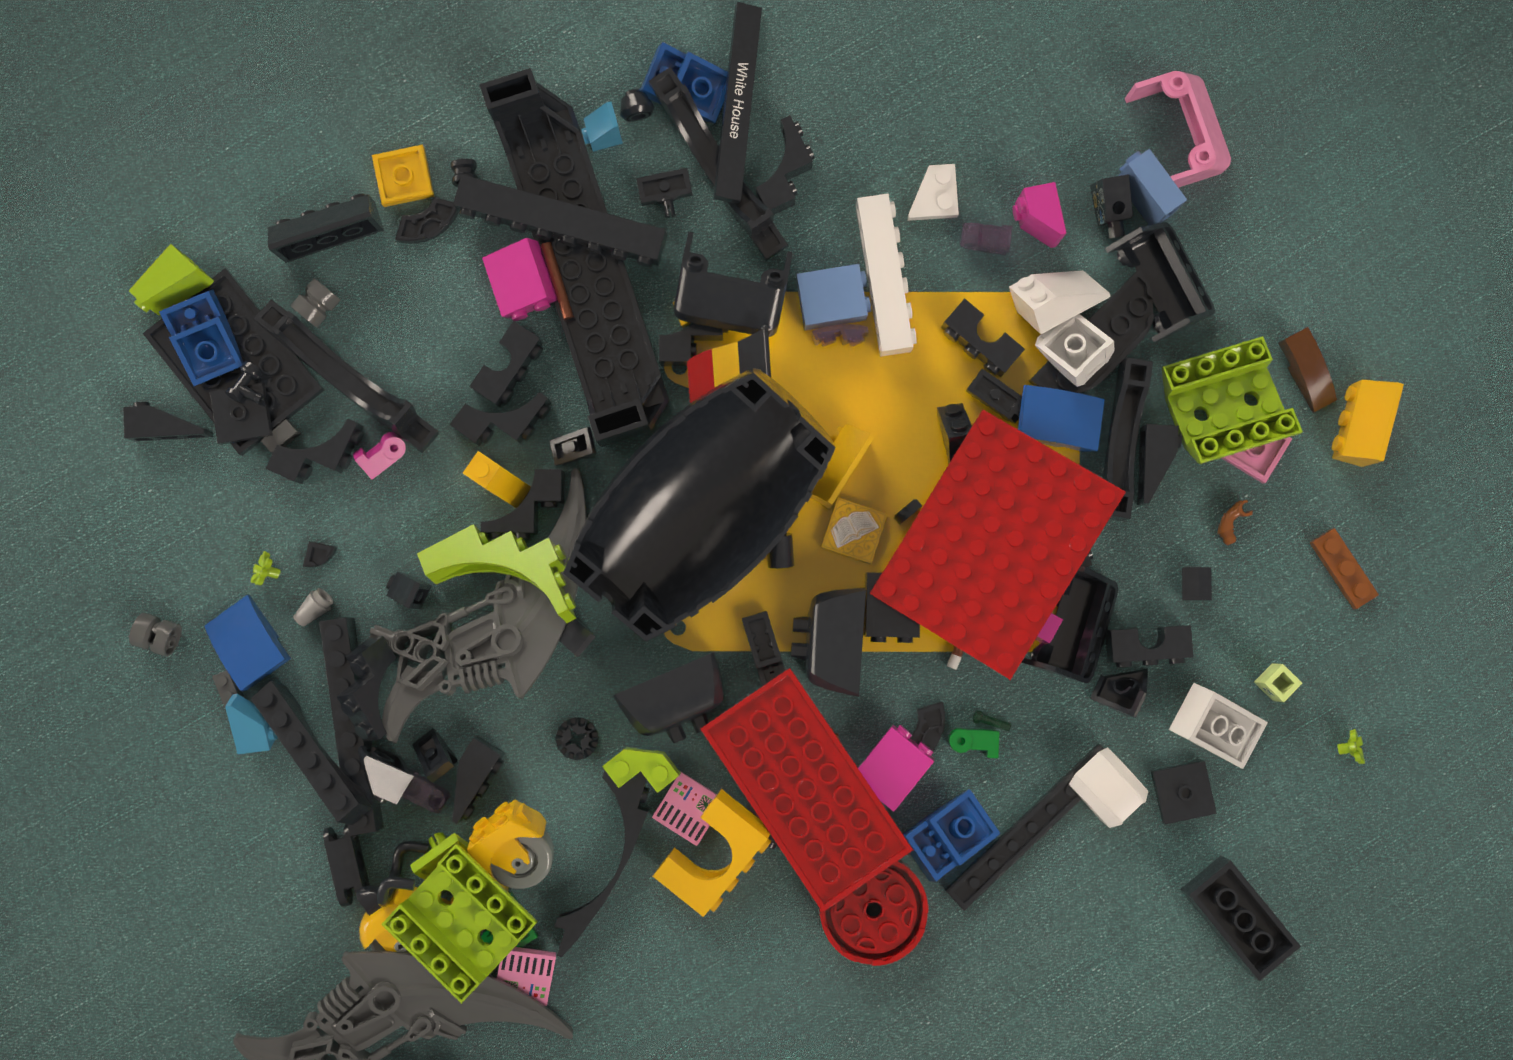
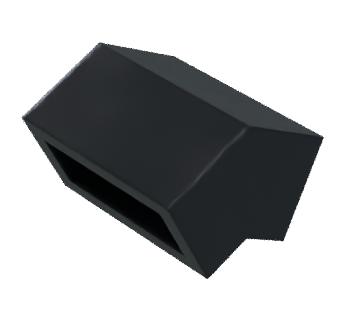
(1196, 583)

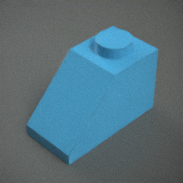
(602, 128)
(248, 726)

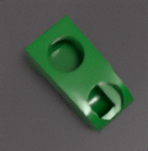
(975, 739)

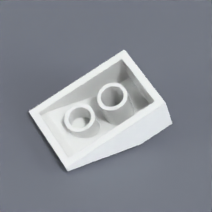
(1055, 297)
(1218, 725)

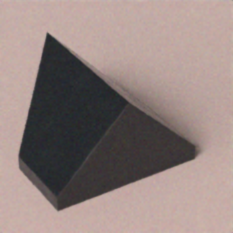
(1122, 691)

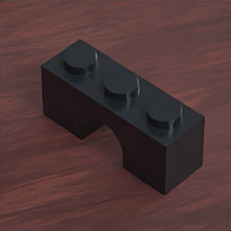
(962, 327)
(498, 385)
(1172, 644)

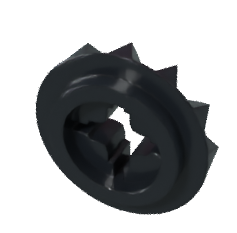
(588, 743)

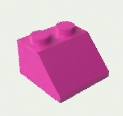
(1041, 213)

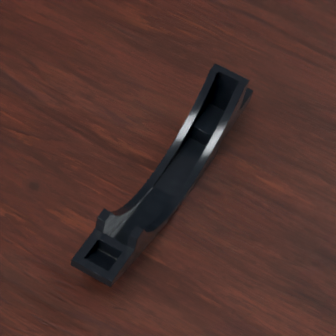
(750, 212)
(382, 406)
(634, 816)

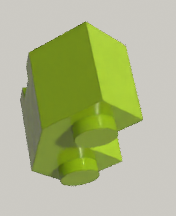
(653, 764)

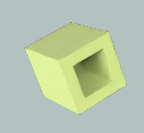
(1278, 682)

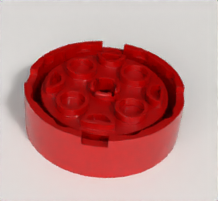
(885, 936)

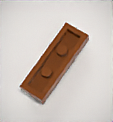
(1344, 568)

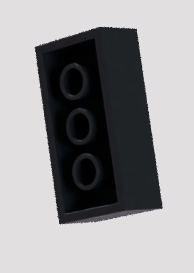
(1240, 918)

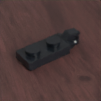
(996, 395)

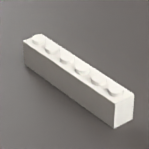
(884, 275)

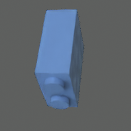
(1152, 187)
(833, 296)

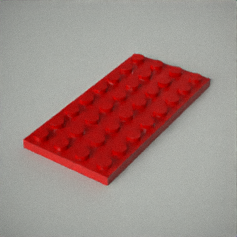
(806, 790)

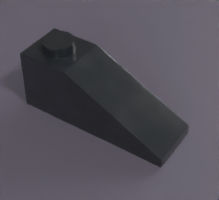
(153, 424)
(1156, 452)

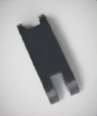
(345, 864)

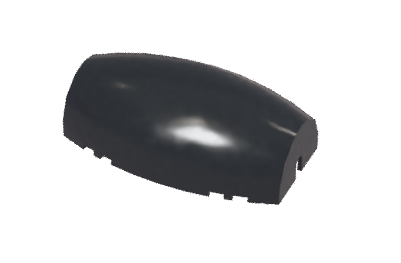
(700, 503)

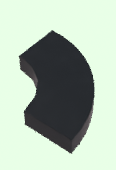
(428, 224)
(929, 725)

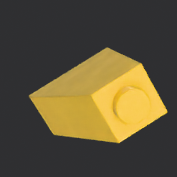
(497, 479)

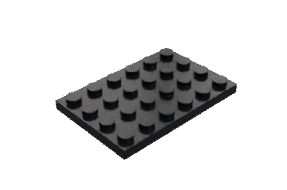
(285, 376)

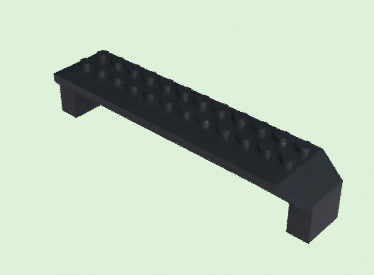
(607, 327)

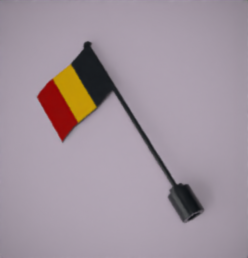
(722, 364)

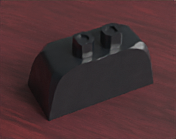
(833, 640)
(674, 699)

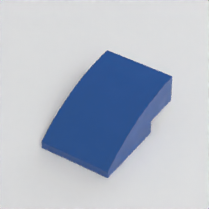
(700, 77)
(202, 337)
(1061, 418)
(246, 643)
(950, 835)

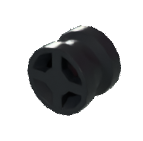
(463, 167)

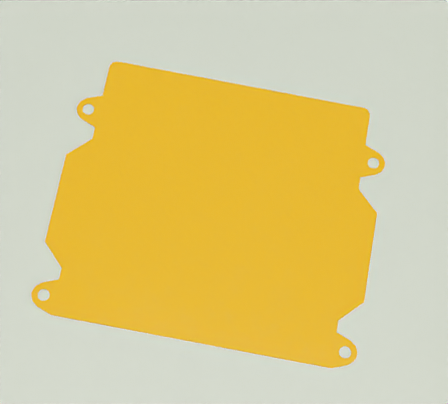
(898, 405)

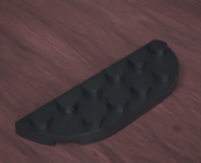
(1123, 319)

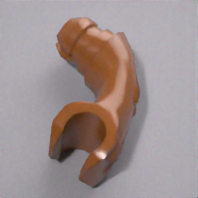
(1226, 525)

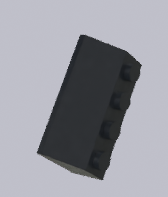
(324, 228)

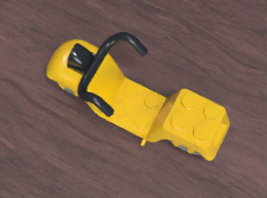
(507, 845)

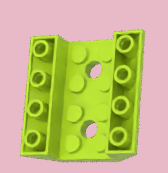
(1218, 386)
(448, 935)

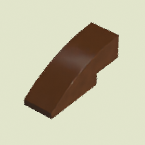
(1309, 369)

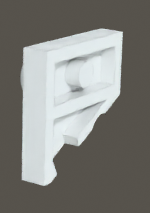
(936, 194)

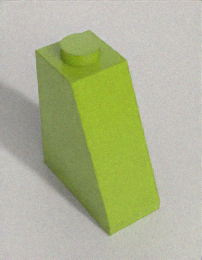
(169, 281)

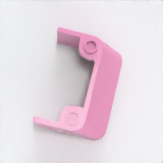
(1210, 152)

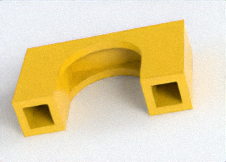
(703, 887)

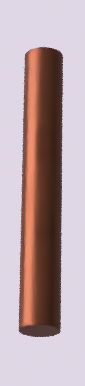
(557, 280)

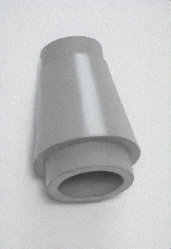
(314, 606)

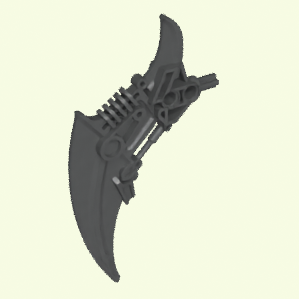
(516, 635)
(390, 993)

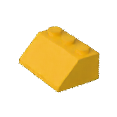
(1367, 422)
(850, 447)

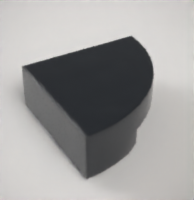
(907, 511)
(318, 554)

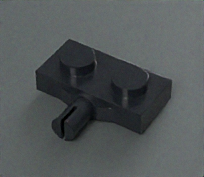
(665, 189)

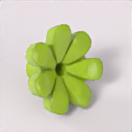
(264, 569)
(1353, 747)

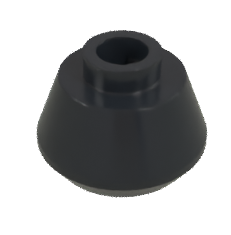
(636, 106)

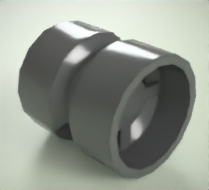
(315, 302)
(153, 634)

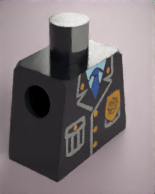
(1114, 194)

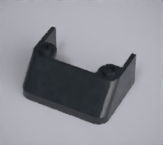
(1173, 280)
(728, 300)
(1080, 637)

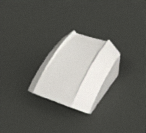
(1076, 349)
(1109, 788)

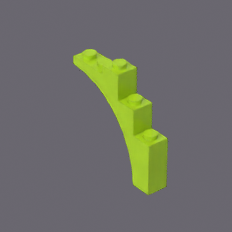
(474, 553)

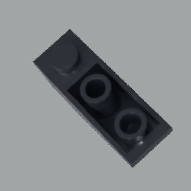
(474, 770)

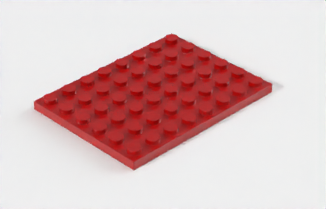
(997, 543)

